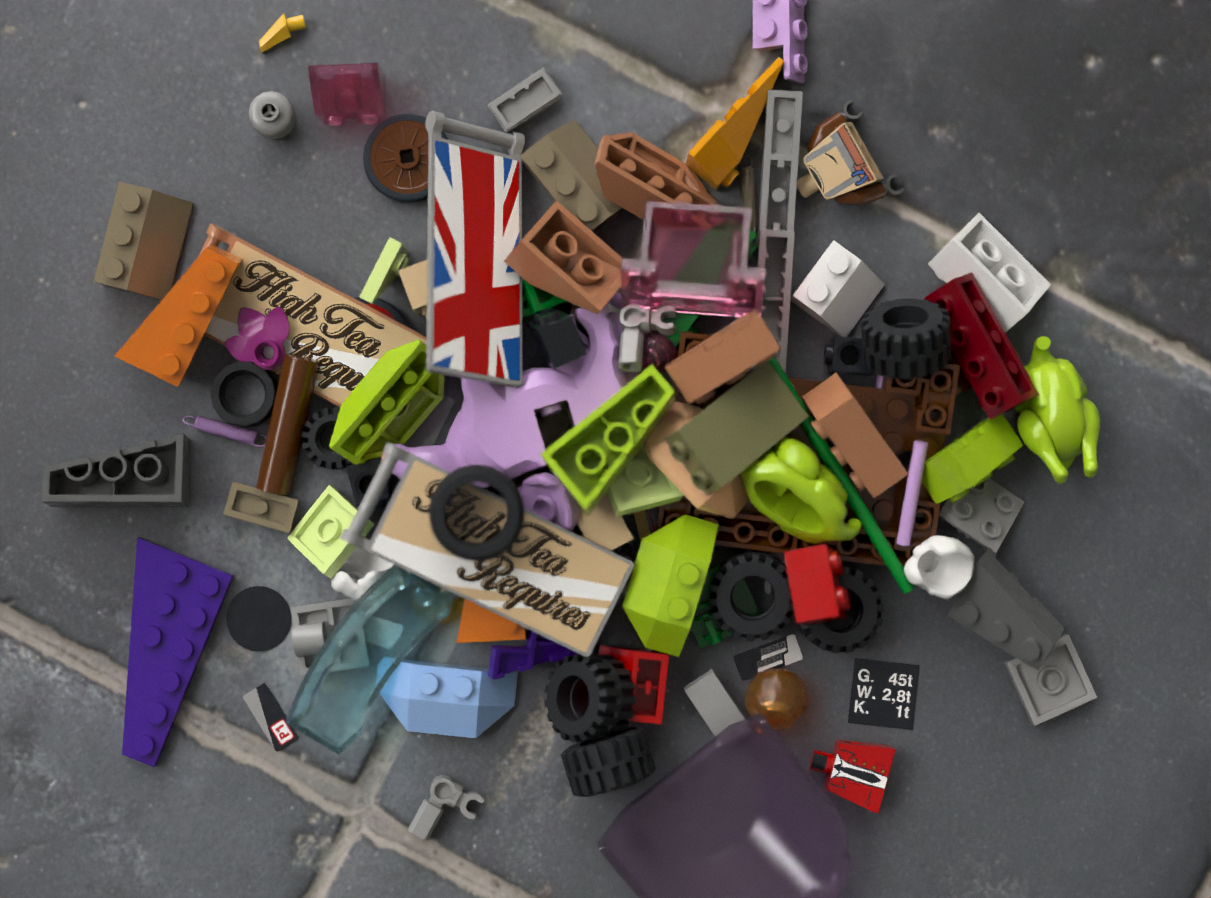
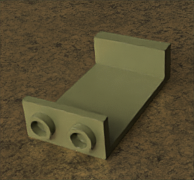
(736, 429)

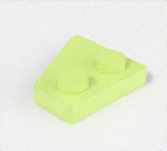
(386, 269)

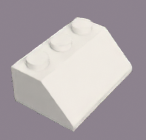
(1000, 270)

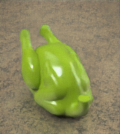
(1059, 419)
(799, 493)

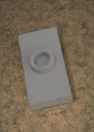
(525, 100)

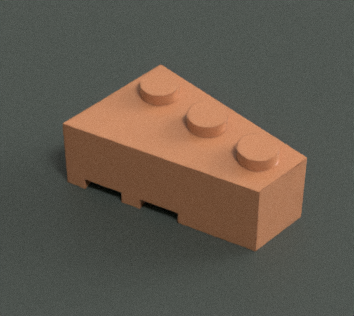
(723, 357)
(853, 436)

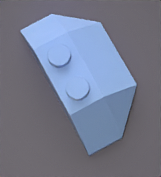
(448, 698)

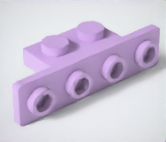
(783, 26)

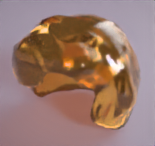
(778, 696)

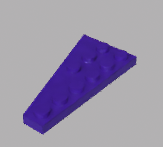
(170, 626)

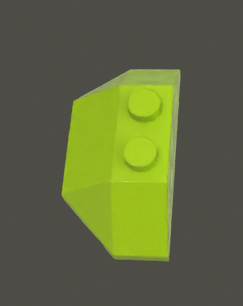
(387, 404)
(669, 582)

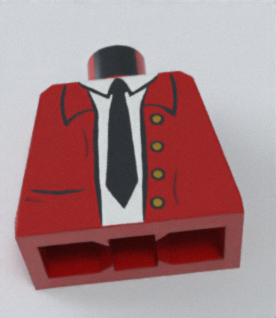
(856, 771)

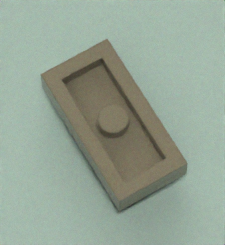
(261, 507)

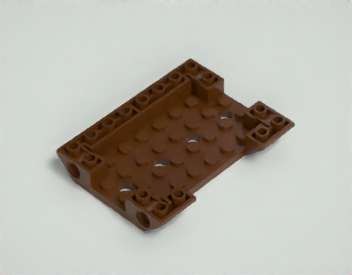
(901, 414)

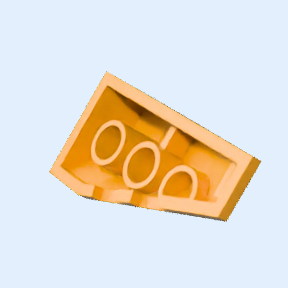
(724, 144)

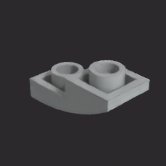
(713, 702)

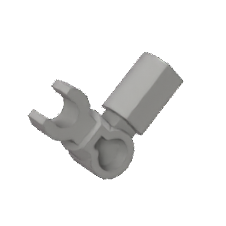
(636, 322)
(442, 791)

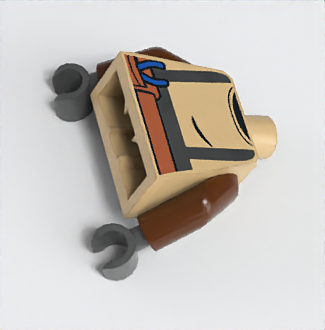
(842, 164)

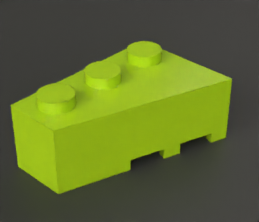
(970, 459)

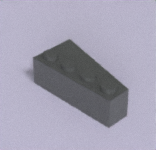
(130, 477)

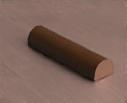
(287, 423)

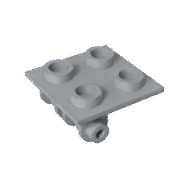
(983, 513)

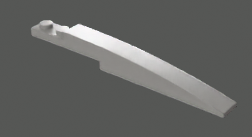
(777, 211)

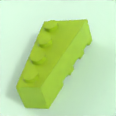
(605, 442)

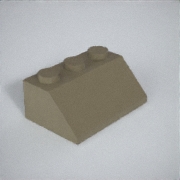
(567, 172)
(143, 241)

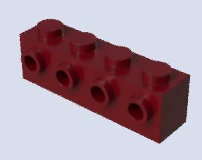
(983, 347)

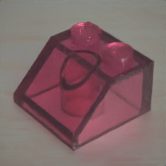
(348, 92)

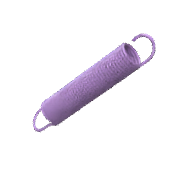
(224, 430)

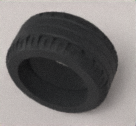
(483, 550)

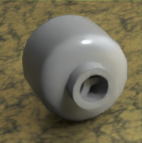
(282, 119)

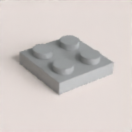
(1056, 686)

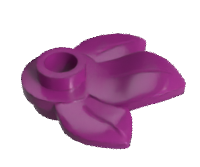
(258, 332)

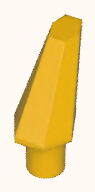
(281, 30)

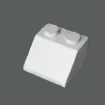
(838, 290)

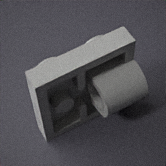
(313, 626)

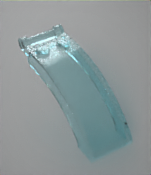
(364, 655)

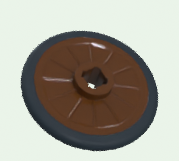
(384, 162)

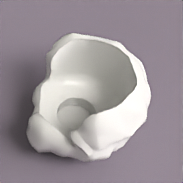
(940, 566)
(359, 573)

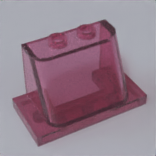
(694, 261)

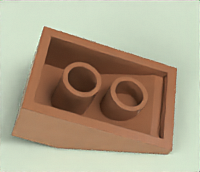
(568, 260)

